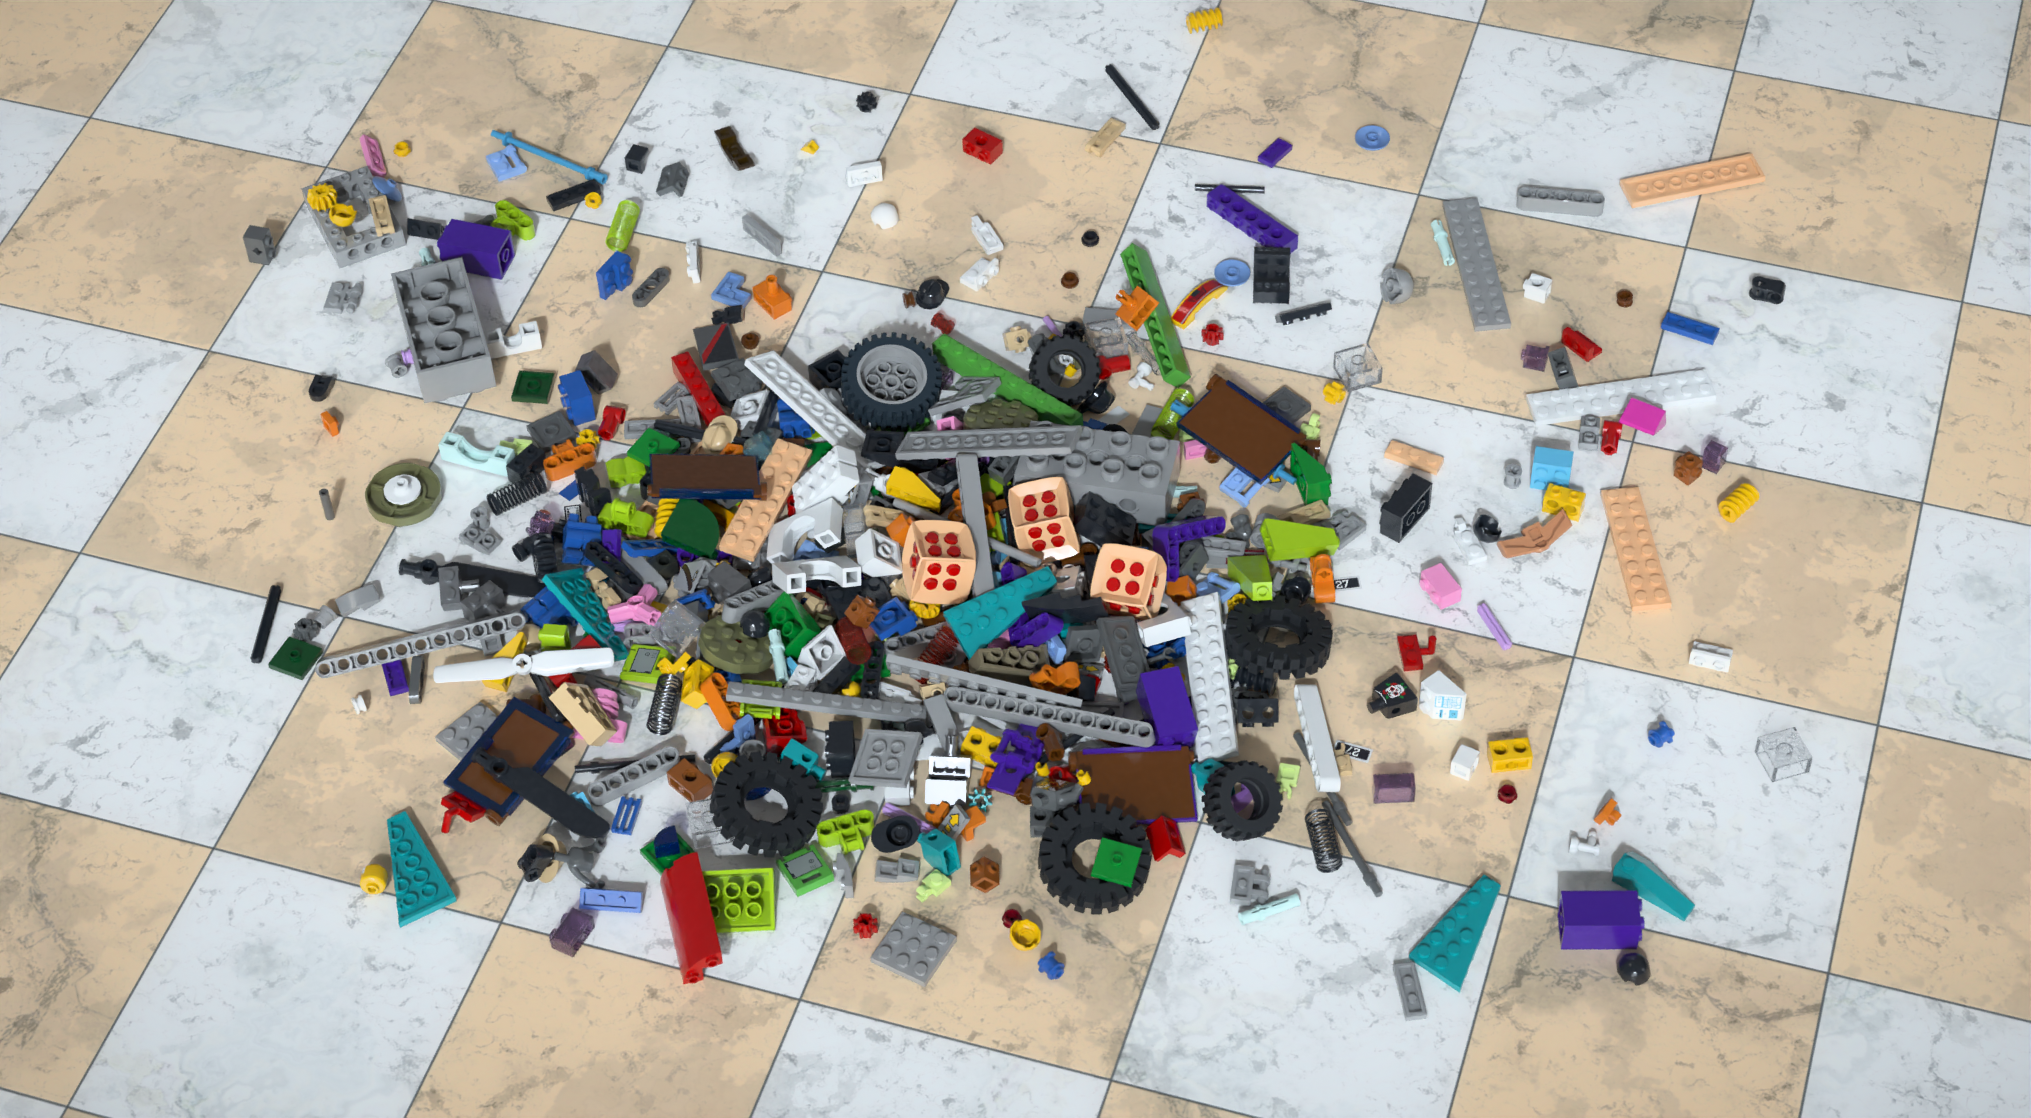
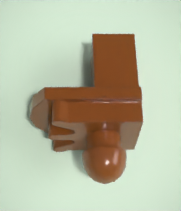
(996, 505)

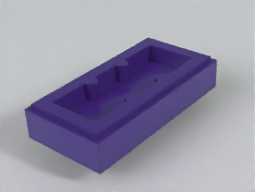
(1275, 153)
(612, 543)
(395, 677)

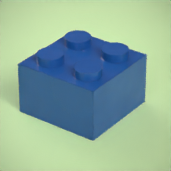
(576, 398)

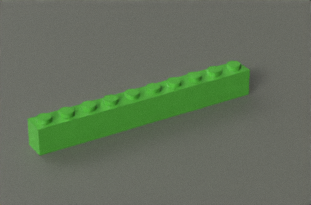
(1158, 324)
(1013, 388)

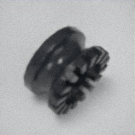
(842, 798)

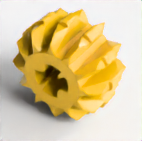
(322, 197)

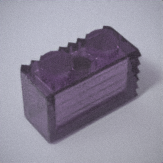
(1393, 788)
(572, 932)

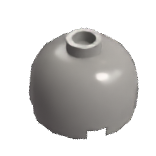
(1396, 286)

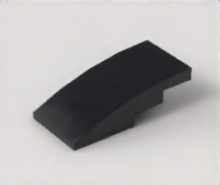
(882, 446)
(1068, 609)

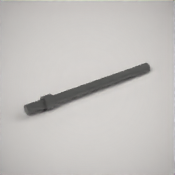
(1338, 806)
(1368, 877)

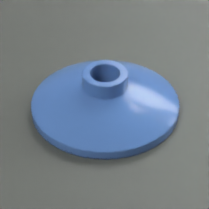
(1372, 138)
(387, 188)
(1232, 273)

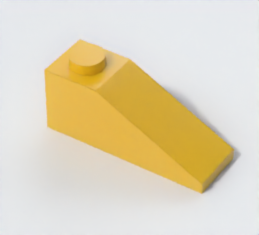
(910, 488)
(510, 650)

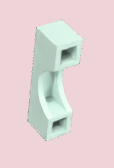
(457, 450)

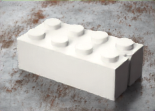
(827, 479)

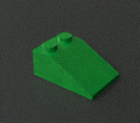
(1311, 476)
(794, 622)

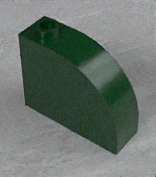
(693, 529)

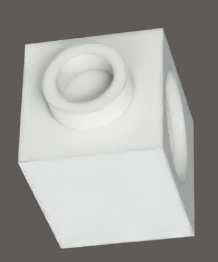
(1537, 288)
(1464, 762)

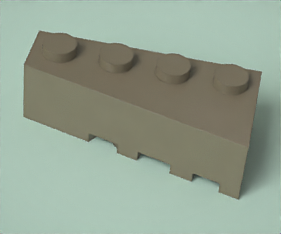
(1009, 664)

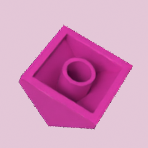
(1643, 417)

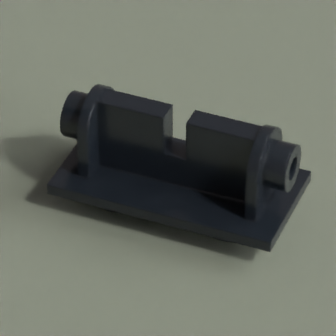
(424, 229)

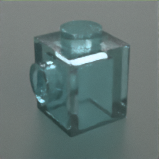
(758, 445)

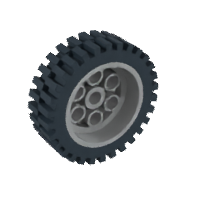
(894, 357)

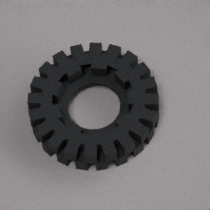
(1310, 626)
(799, 792)
(1082, 825)

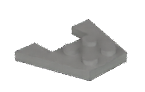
(971, 391)

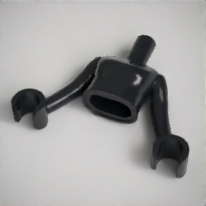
(911, 725)

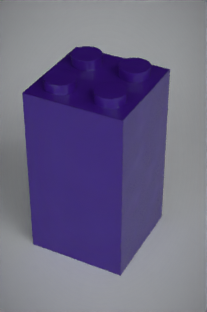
(483, 248)
(1167, 707)
(1600, 920)

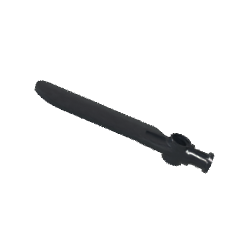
(511, 583)
(544, 796)

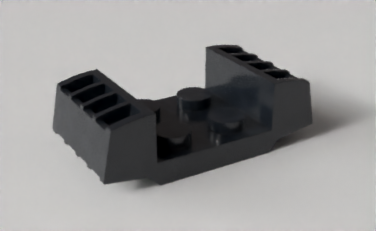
(1271, 275)

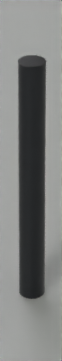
(1237, 189)

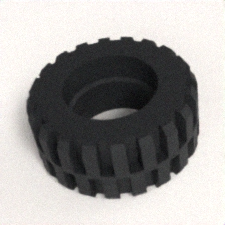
(1081, 353)
(1264, 793)

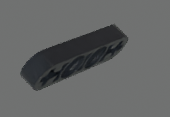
(628, 581)
(869, 673)

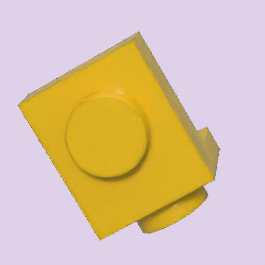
(680, 665)

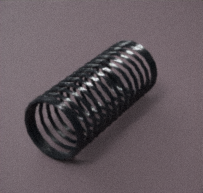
(497, 503)
(670, 690)
(1325, 857)

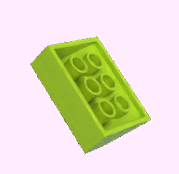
(742, 899)

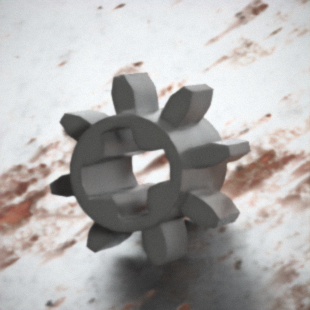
(305, 629)

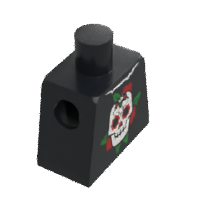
(1393, 698)

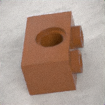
(690, 781)

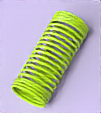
(624, 223)
(1161, 417)

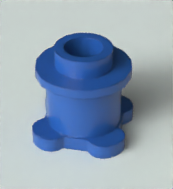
(1661, 735)
(1051, 966)

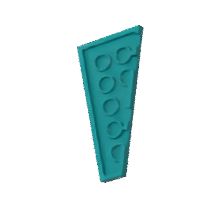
(586, 608)
(991, 614)
(417, 878)
(1455, 939)

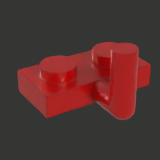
(1411, 653)
(459, 806)

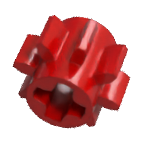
(1212, 334)
(865, 925)

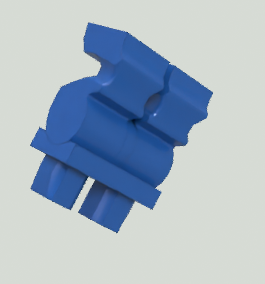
(791, 423)
(578, 534)
(547, 610)

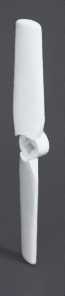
(544, 663)

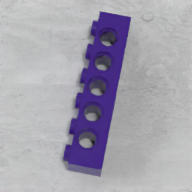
(1250, 219)

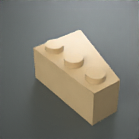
(584, 713)

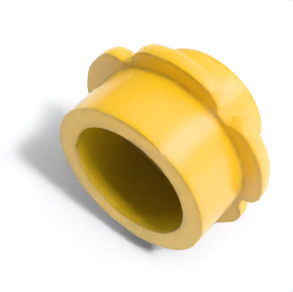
(401, 149)
(593, 196)

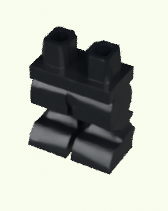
(590, 491)

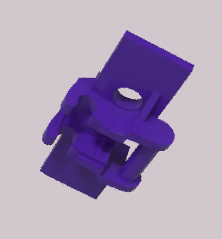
(1023, 759)

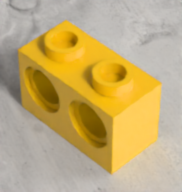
(1560, 498)
(693, 677)
(980, 752)
(1509, 755)

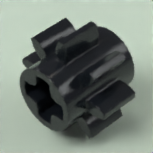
(866, 102)
(1074, 329)
(557, 530)

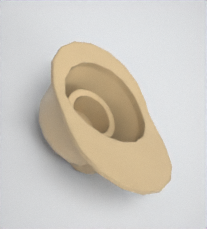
(718, 434)
(552, 868)

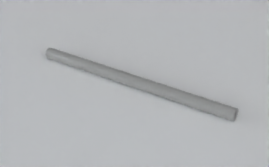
(994, 544)

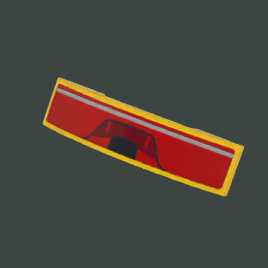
(1195, 301)

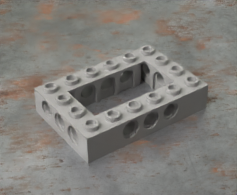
(361, 245)

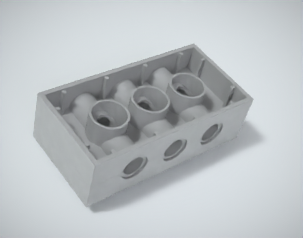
(443, 330)
(1120, 467)

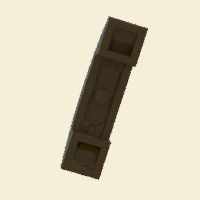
(732, 149)

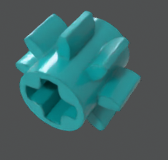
(977, 793)

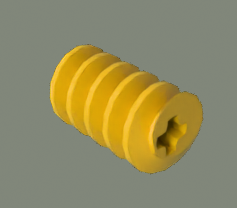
(1203, 19)
(1738, 502)
(664, 511)

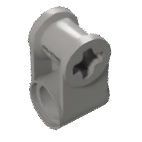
(638, 635)

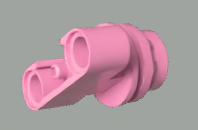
(609, 703)

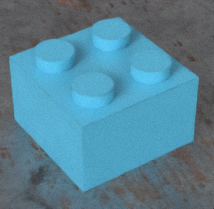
(1551, 467)

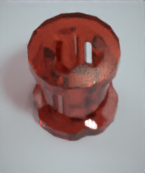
(939, 321)

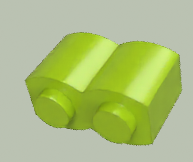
(624, 471)
(554, 637)

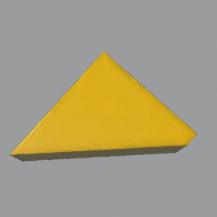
(810, 147)

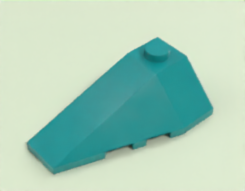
(1641, 875)

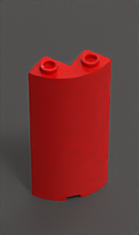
(690, 918)

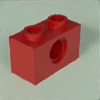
(982, 146)

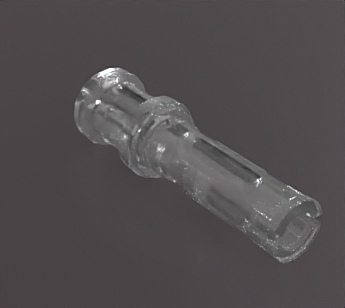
(1140, 348)

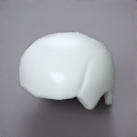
(884, 215)

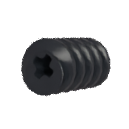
(1256, 681)

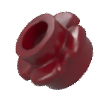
(1507, 790)
(1010, 914)

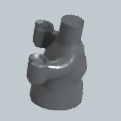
(1242, 529)

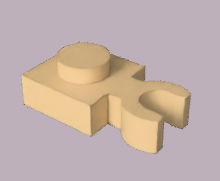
(607, 594)
(1343, 761)

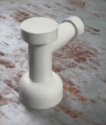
(1143, 370)
(1591, 846)

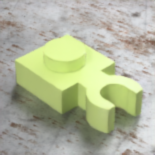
(1288, 777)

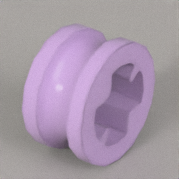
(407, 357)

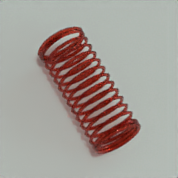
(946, 630)
(858, 638)

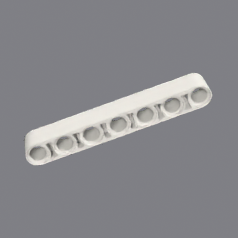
(1317, 738)

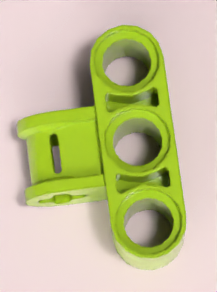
(513, 219)
(625, 517)
(857, 825)

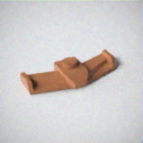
(1536, 537)

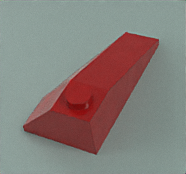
(780, 731)

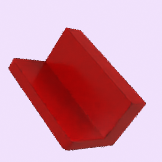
(1580, 344)
(1164, 838)

